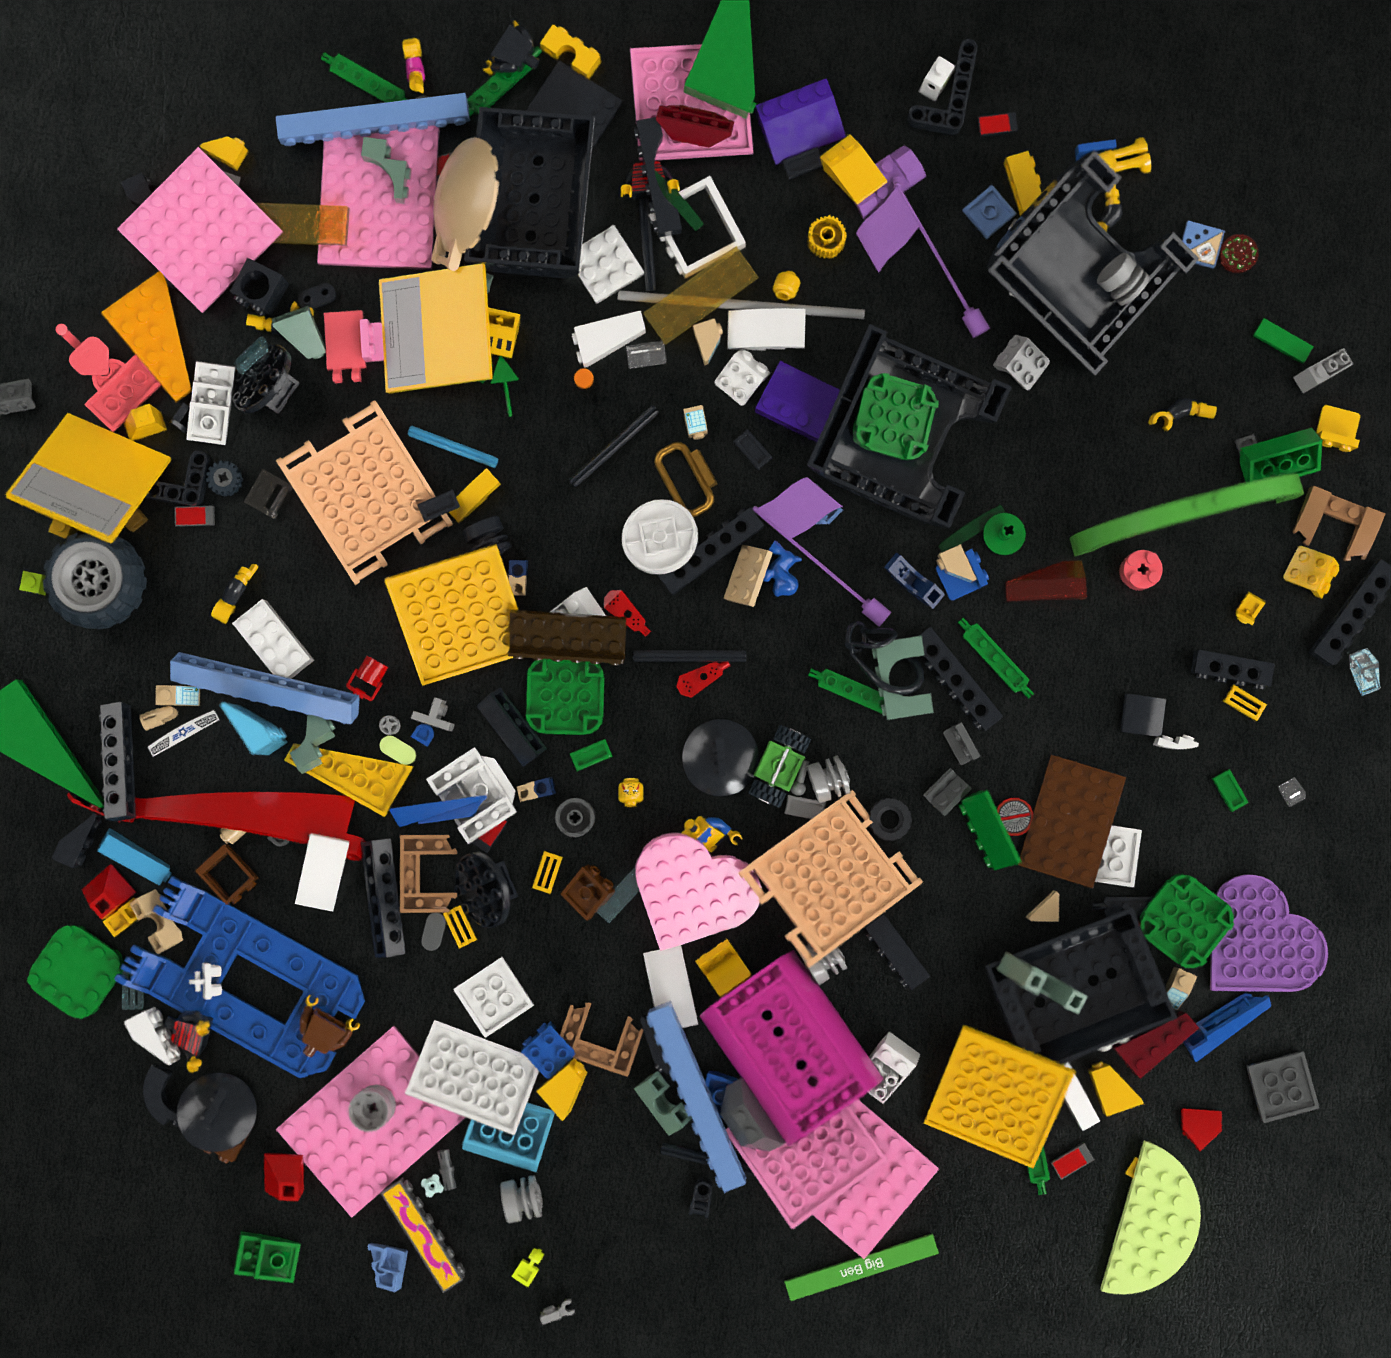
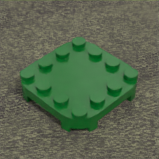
(894, 417)
(565, 697)
(1186, 921)
(75, 971)

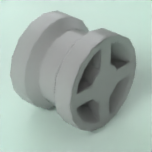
(387, 723)

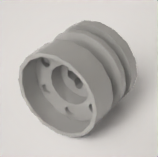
(1123, 279)
(828, 779)
(819, 969)
(362, 1112)
(521, 1199)

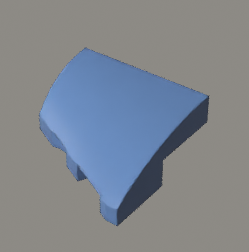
(388, 1265)

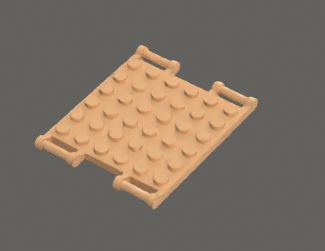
(362, 491)
(830, 878)

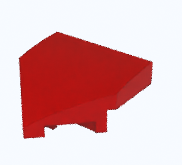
(1201, 1126)

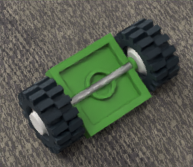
(779, 766)

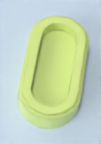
(398, 750)

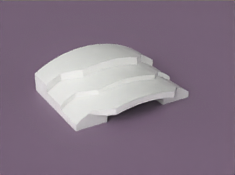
(471, 777)

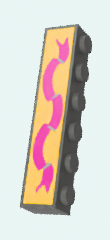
(423, 1234)

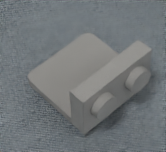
(1022, 361)

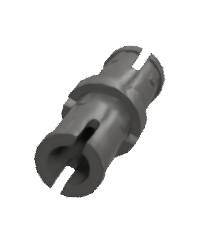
(446, 1169)

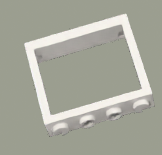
(727, 219)

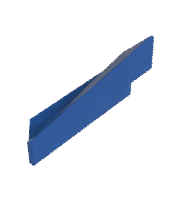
(437, 811)
(1224, 1023)

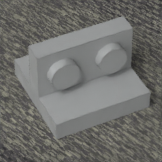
(437, 710)

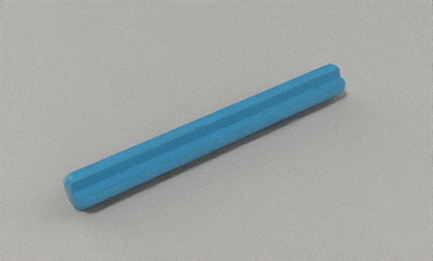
(453, 446)

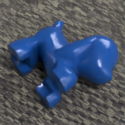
(784, 582)

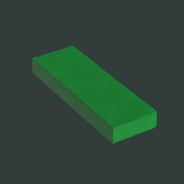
(1283, 341)

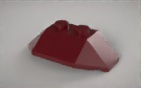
(694, 125)

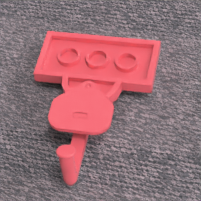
(122, 387)

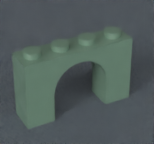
(898, 705)
(1040, 981)

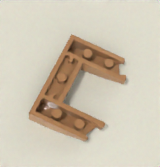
(1322, 502)
(410, 897)
(618, 1061)

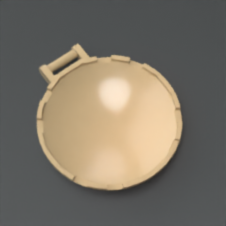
(463, 200)

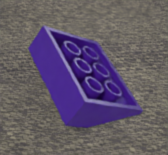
(800, 121)
(797, 401)

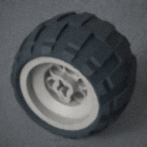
(71, 568)

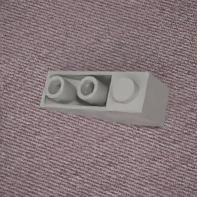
(1323, 370)

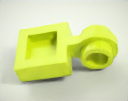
(526, 1270)

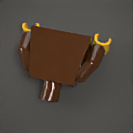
(322, 1030)

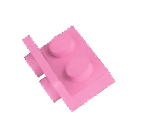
(371, 341)

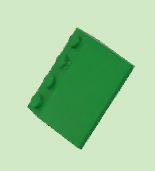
(989, 830)

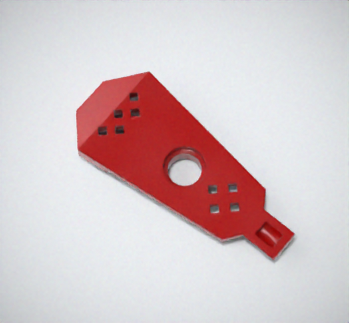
(623, 605)
(696, 682)
(91, 807)

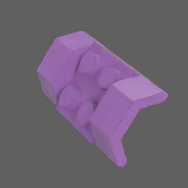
(898, 167)

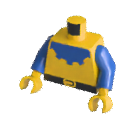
(709, 831)

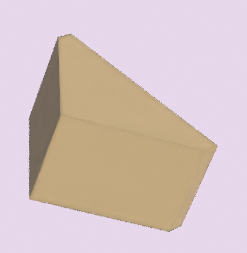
(1047, 910)

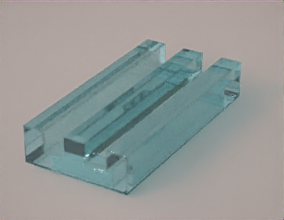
(251, 355)
(132, 1006)

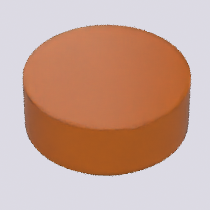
(583, 378)

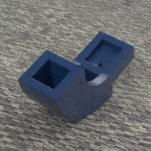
(913, 581)

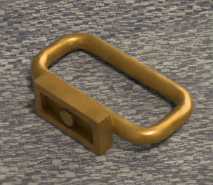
(699, 469)

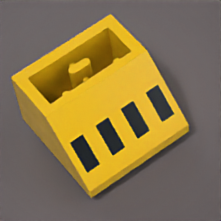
(503, 331)

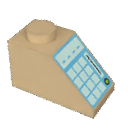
(707, 338)
(695, 422)
(956, 564)
(177, 695)
(1179, 986)

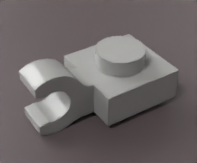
(553, 1313)

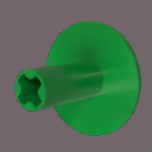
(997, 540)

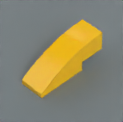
(474, 494)

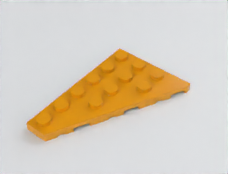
(149, 328)

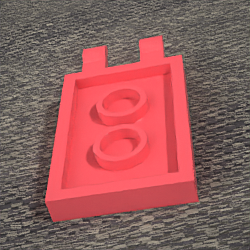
(344, 344)

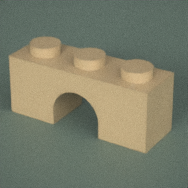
(167, 932)

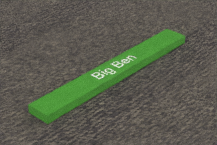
(860, 1268)

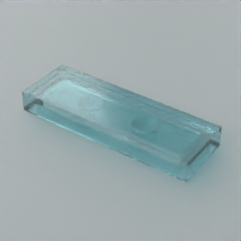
(624, 893)

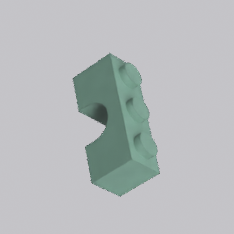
(669, 1116)

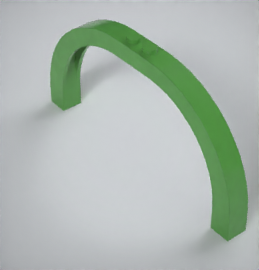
(1278, 488)

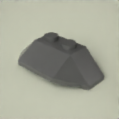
(748, 1119)

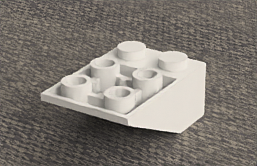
(151, 1034)
(894, 1062)

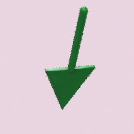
(504, 373)

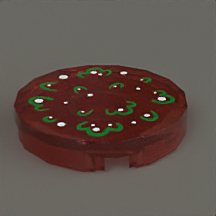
(1238, 253)

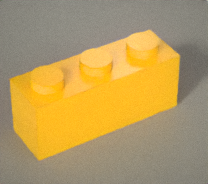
(1023, 179)

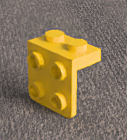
(1338, 428)
(1312, 570)
(724, 968)

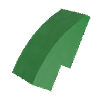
(266, 1257)

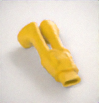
(1142, 162)

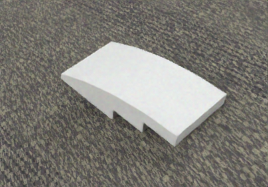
(766, 329)
(210, 403)
(322, 872)
(671, 983)

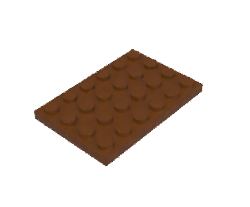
(1072, 821)

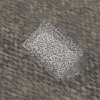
(646, 354)

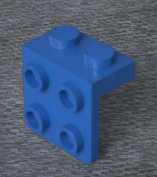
(957, 587)
(547, 1050)

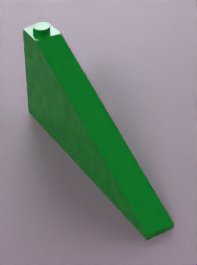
(725, 61)
(35, 743)

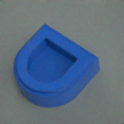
(424, 734)

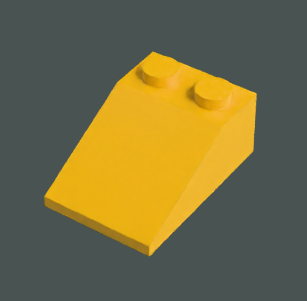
(852, 169)

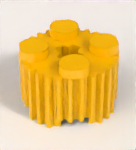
(817, 232)

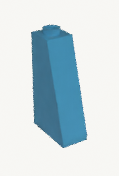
(134, 857)

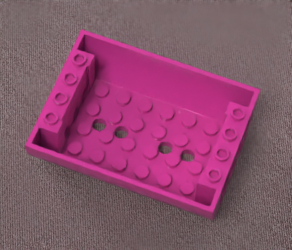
(810, 1033)

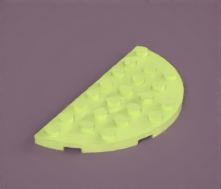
(1155, 1226)

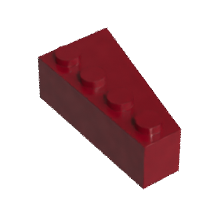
(1153, 1045)

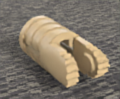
(157, 717)

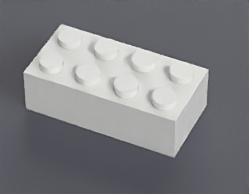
(273, 640)

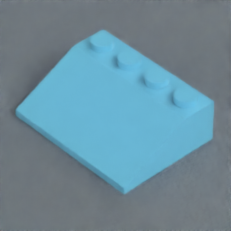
(257, 733)
(519, 1150)

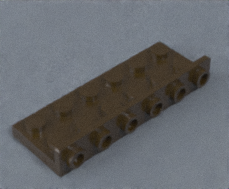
(567, 637)

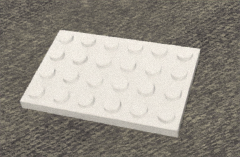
(473, 1078)

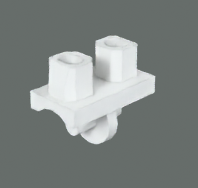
(207, 972)

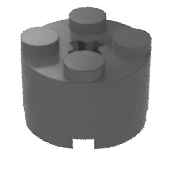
(567, 824)

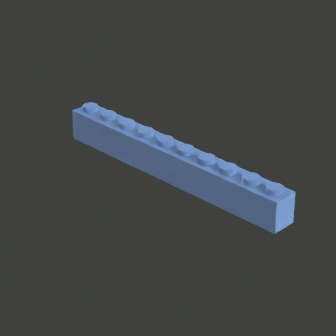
(373, 118)
(264, 688)
(697, 1096)

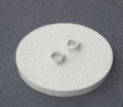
(660, 536)

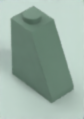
(301, 332)

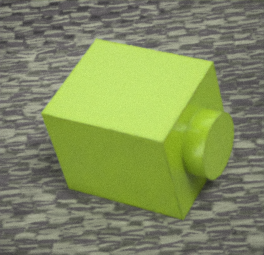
(32, 583)

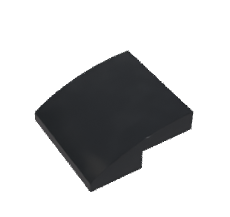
(1143, 715)

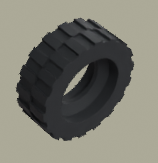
(904, 819)

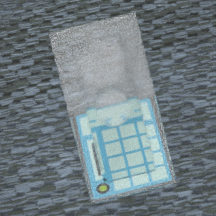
(1365, 671)

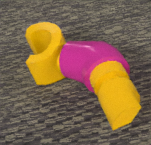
(414, 65)

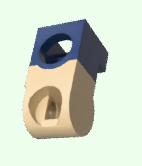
(518, 576)
(536, 789)

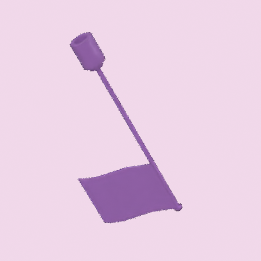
(891, 229)
(798, 511)

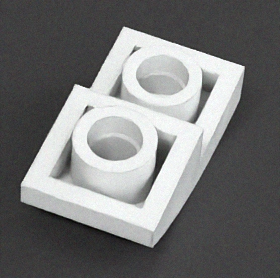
(1183, 742)

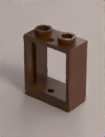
(211, 862)

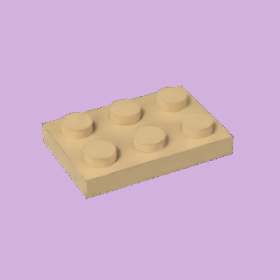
(748, 575)

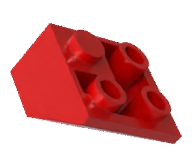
(108, 892)
(284, 1176)

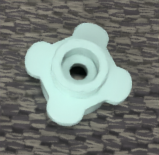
(426, 1183)

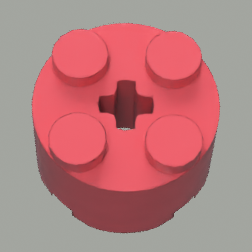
(1135, 579)

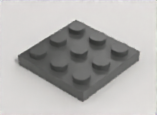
(1282, 1086)

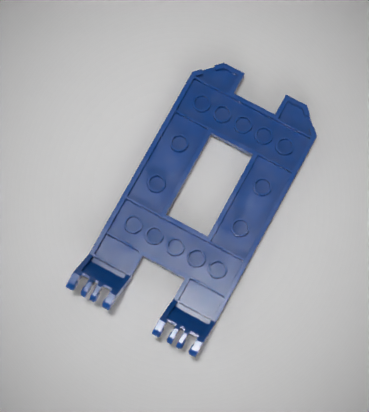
(234, 932)

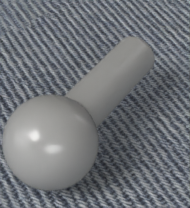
(798, 787)

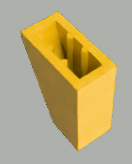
(144, 422)
(563, 1088)
(1112, 1090)

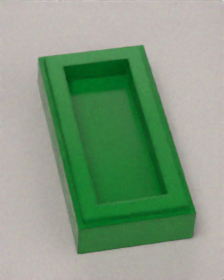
(591, 755)
(1230, 790)

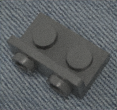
(16, 396)
(961, 743)
(947, 792)

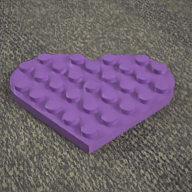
(1267, 944)

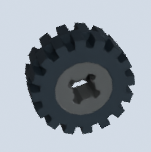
(231, 480)

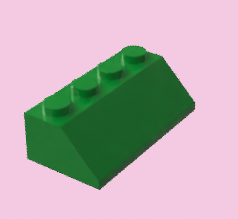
(1282, 456)

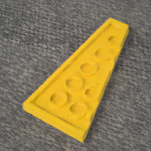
(363, 779)

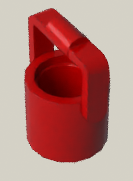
(372, 673)

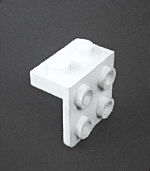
(742, 376)

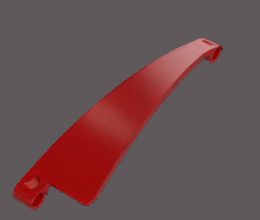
(264, 813)

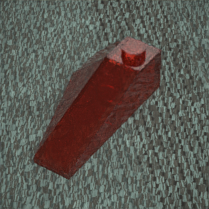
(1055, 582)

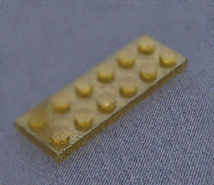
(309, 223)
(700, 295)

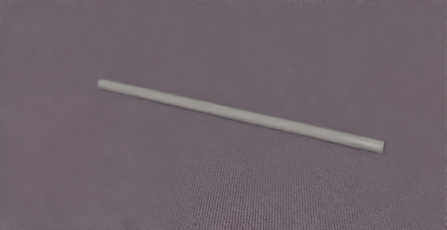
(745, 305)

